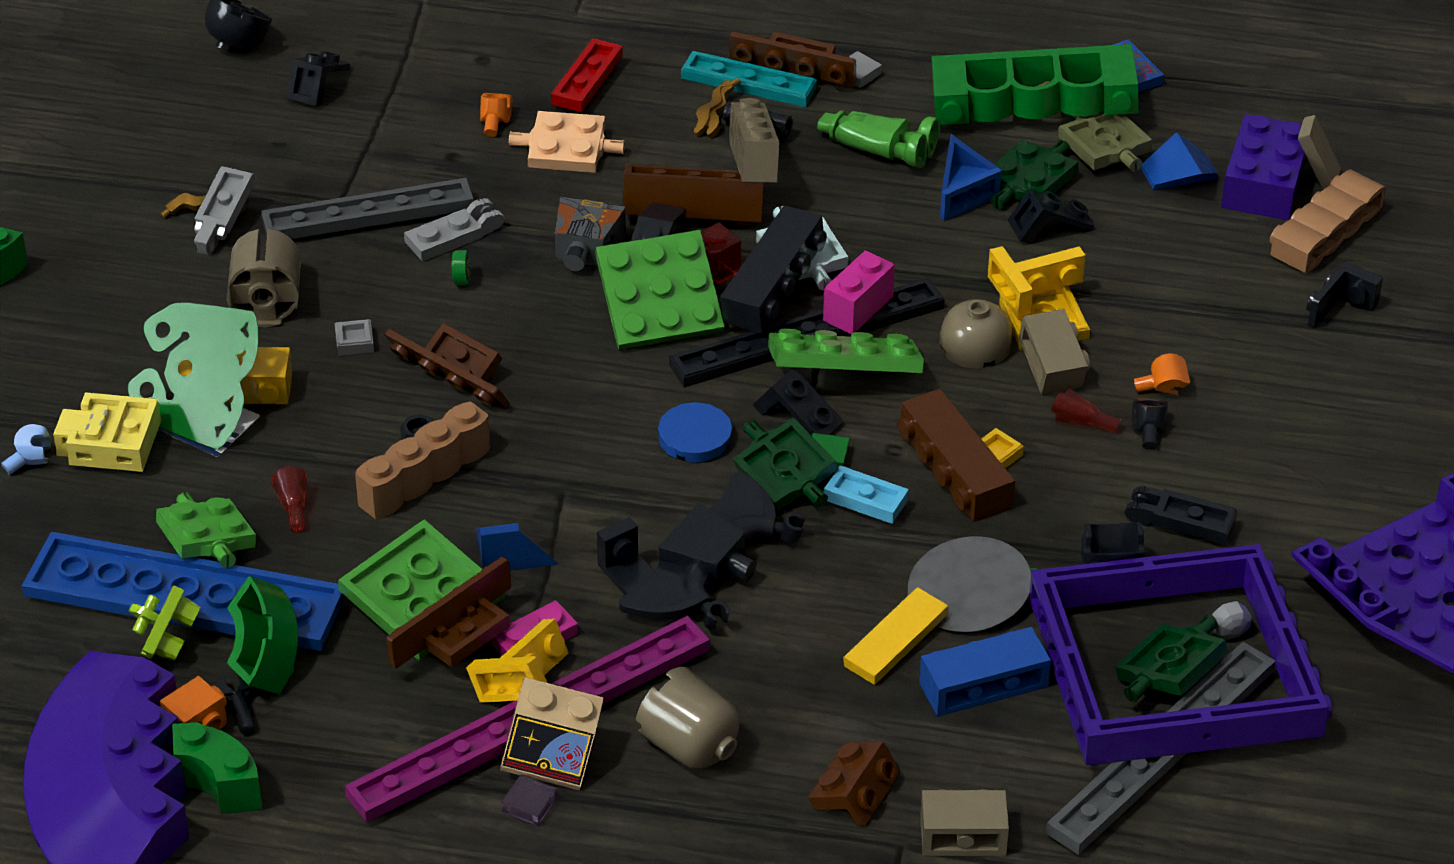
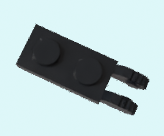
(1181, 513)

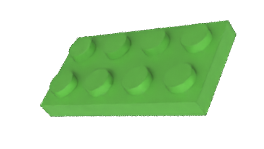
(856, 352)

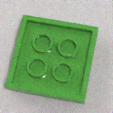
(659, 289)
(408, 577)

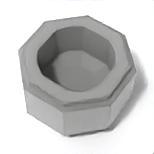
(1232, 620)

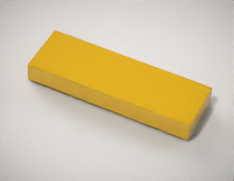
(895, 636)

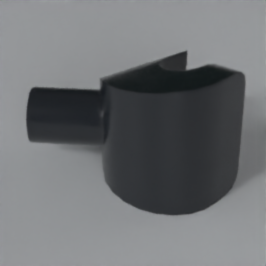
(1150, 418)

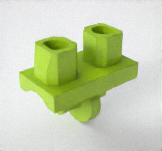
(175, 608)

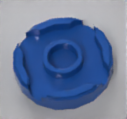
(695, 432)

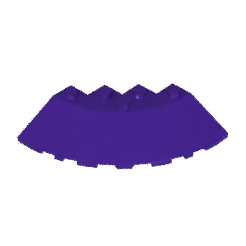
(105, 767)

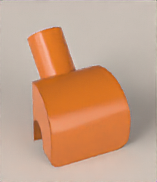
(494, 110)
(1167, 372)

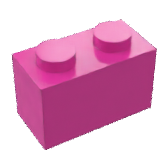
(858, 292)

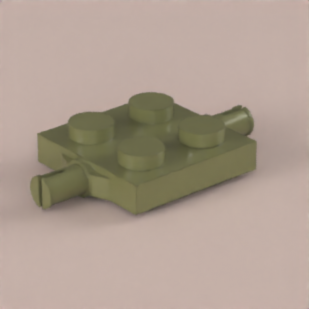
(1106, 140)

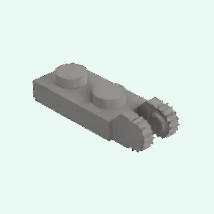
(454, 230)

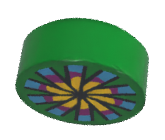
(461, 267)

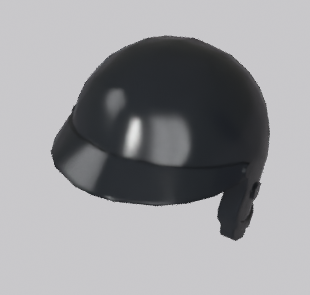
(1112, 542)

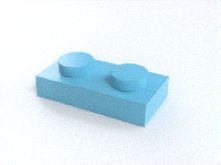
(866, 494)

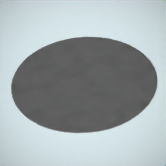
(976, 578)

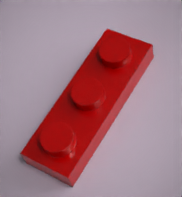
(586, 75)

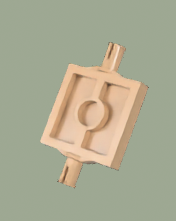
(566, 142)

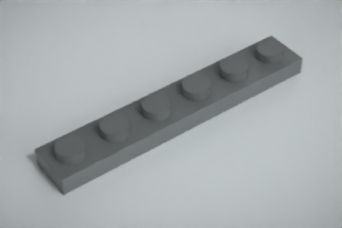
(369, 209)

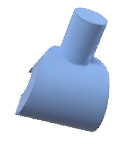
(30, 447)

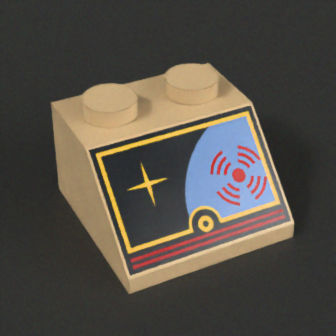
(551, 733)

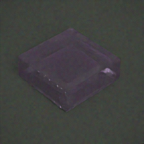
(529, 800)

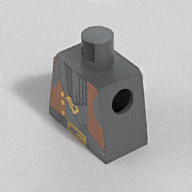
(583, 227)

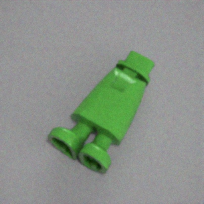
(883, 135)

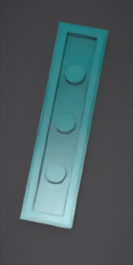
(753, 78)

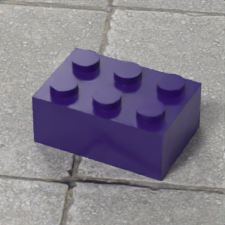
(1264, 168)

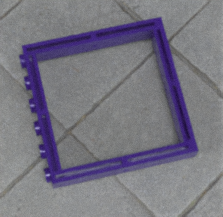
(1190, 730)

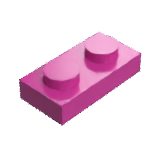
(520, 627)

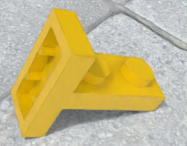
(1034, 276)
(530, 658)

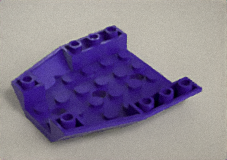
(1393, 594)

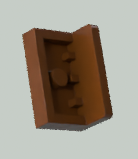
(856, 780)

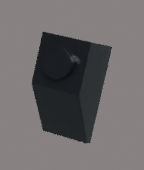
(659, 221)

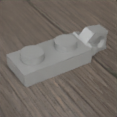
(221, 207)

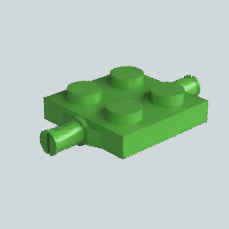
(206, 528)

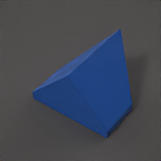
(1177, 164)
(967, 180)
(511, 544)

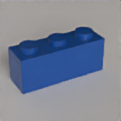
(984, 671)

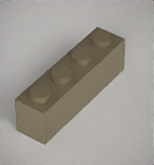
(753, 141)

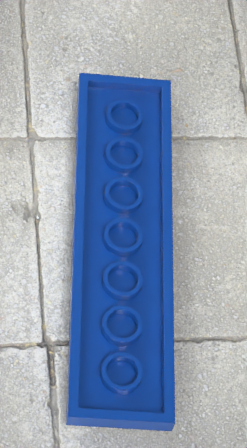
(118, 575)

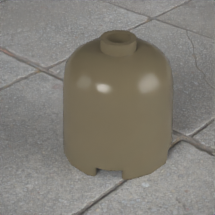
(689, 720)

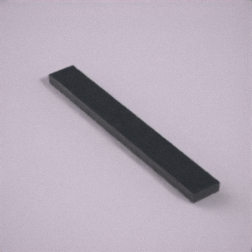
(752, 347)

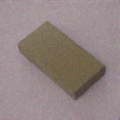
(1318, 151)

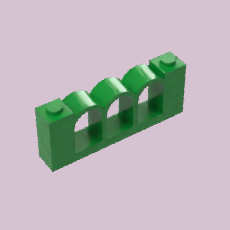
(963, 79)

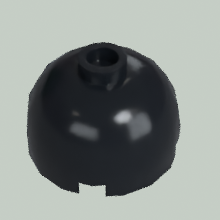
(236, 24)

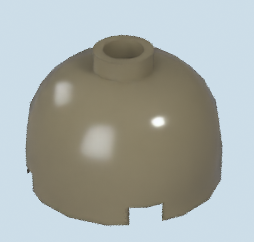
(976, 334)

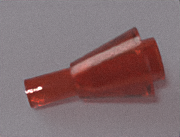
(1077, 410)
(290, 488)

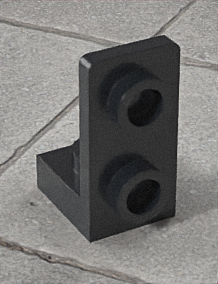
(309, 76)
(1039, 207)
(1349, 284)
(802, 402)
(620, 557)

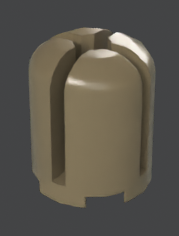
(277, 274)

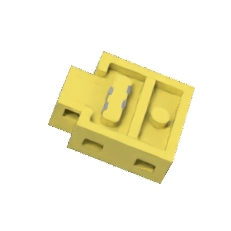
(108, 432)

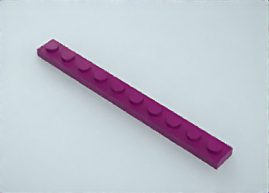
(488, 736)

